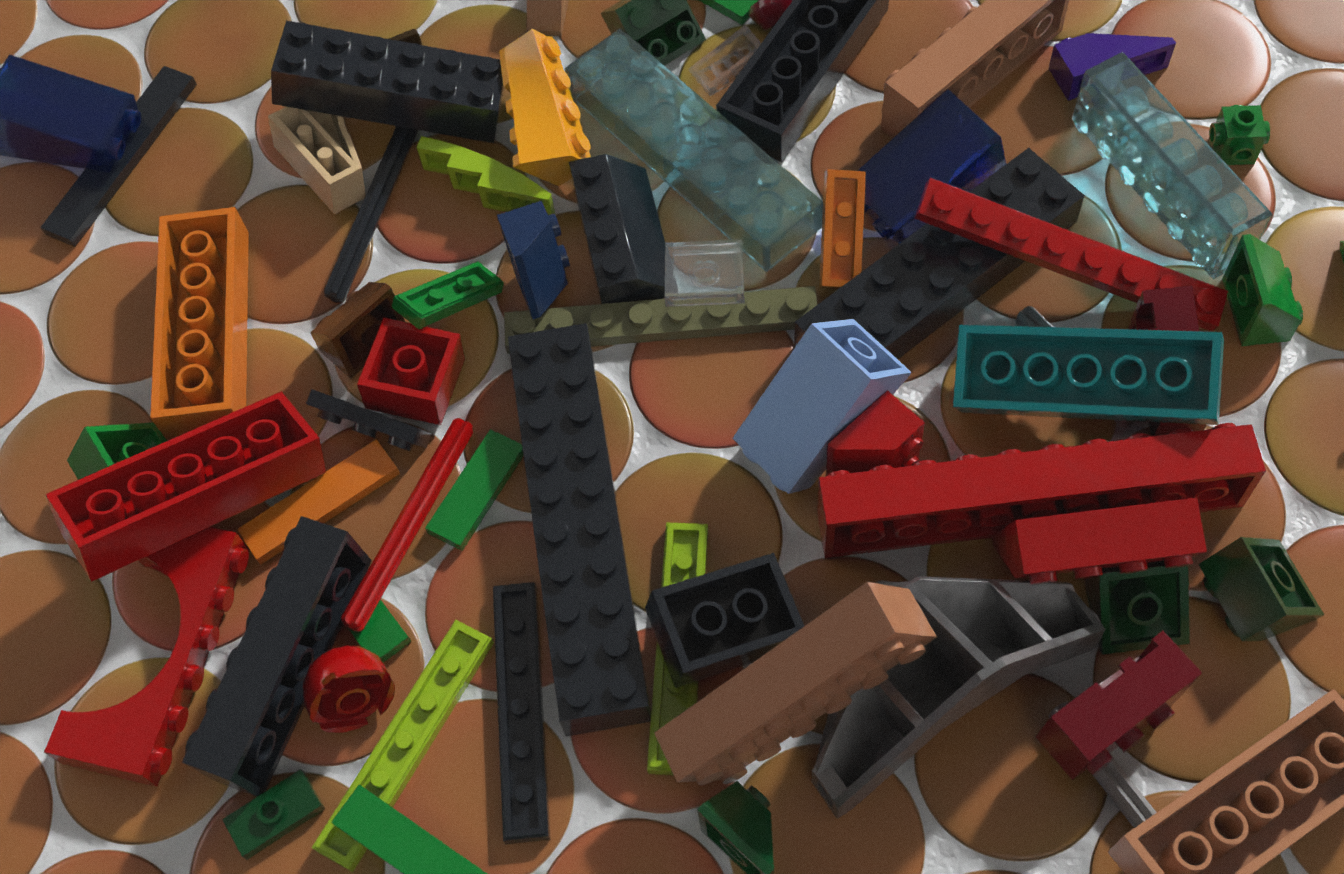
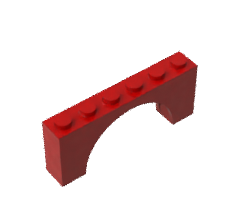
(139, 733)

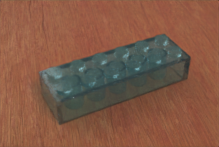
(1167, 163)

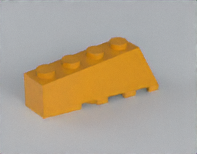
(542, 109)

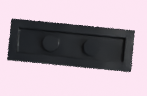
(367, 421)

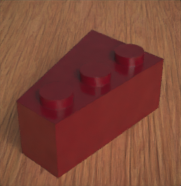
(1171, 311)
(1119, 708)

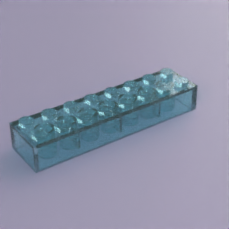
(695, 149)

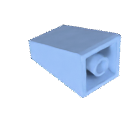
(813, 398)

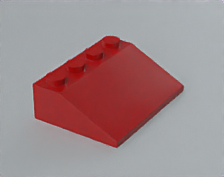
(1101, 540)

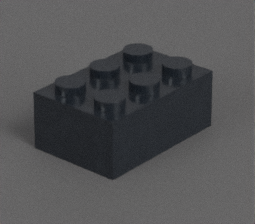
(722, 619)

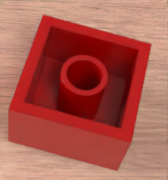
(411, 371)

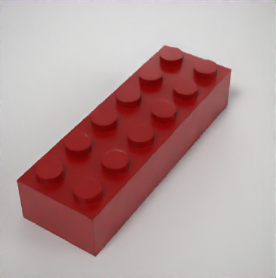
(186, 484)

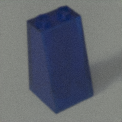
(62, 117)
(939, 144)

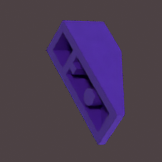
(1076, 55)

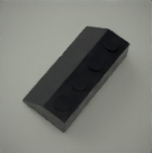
(620, 228)

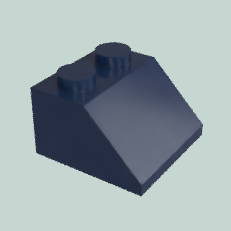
(535, 254)

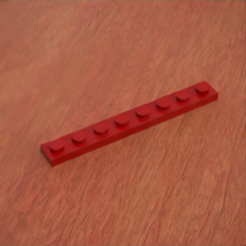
(1059, 249)

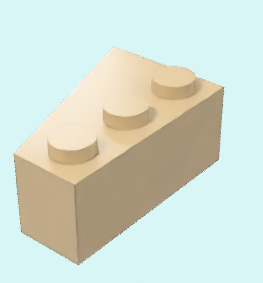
(320, 153)

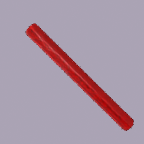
(406, 526)

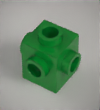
(1239, 134)

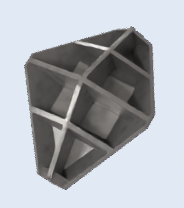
(984, 642)

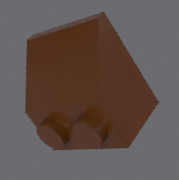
(352, 328)

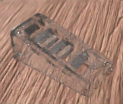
(731, 47)

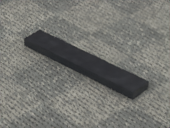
(96, 188)
(520, 714)

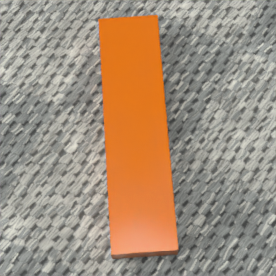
(319, 499)

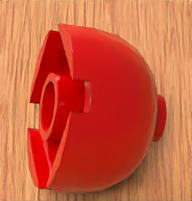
(346, 688)

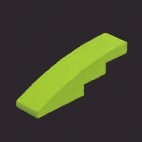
(470, 171)

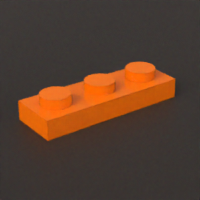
(842, 227)

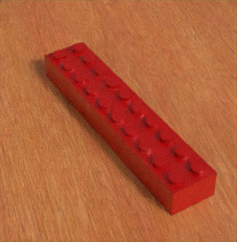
(985, 494)

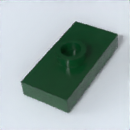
(273, 814)

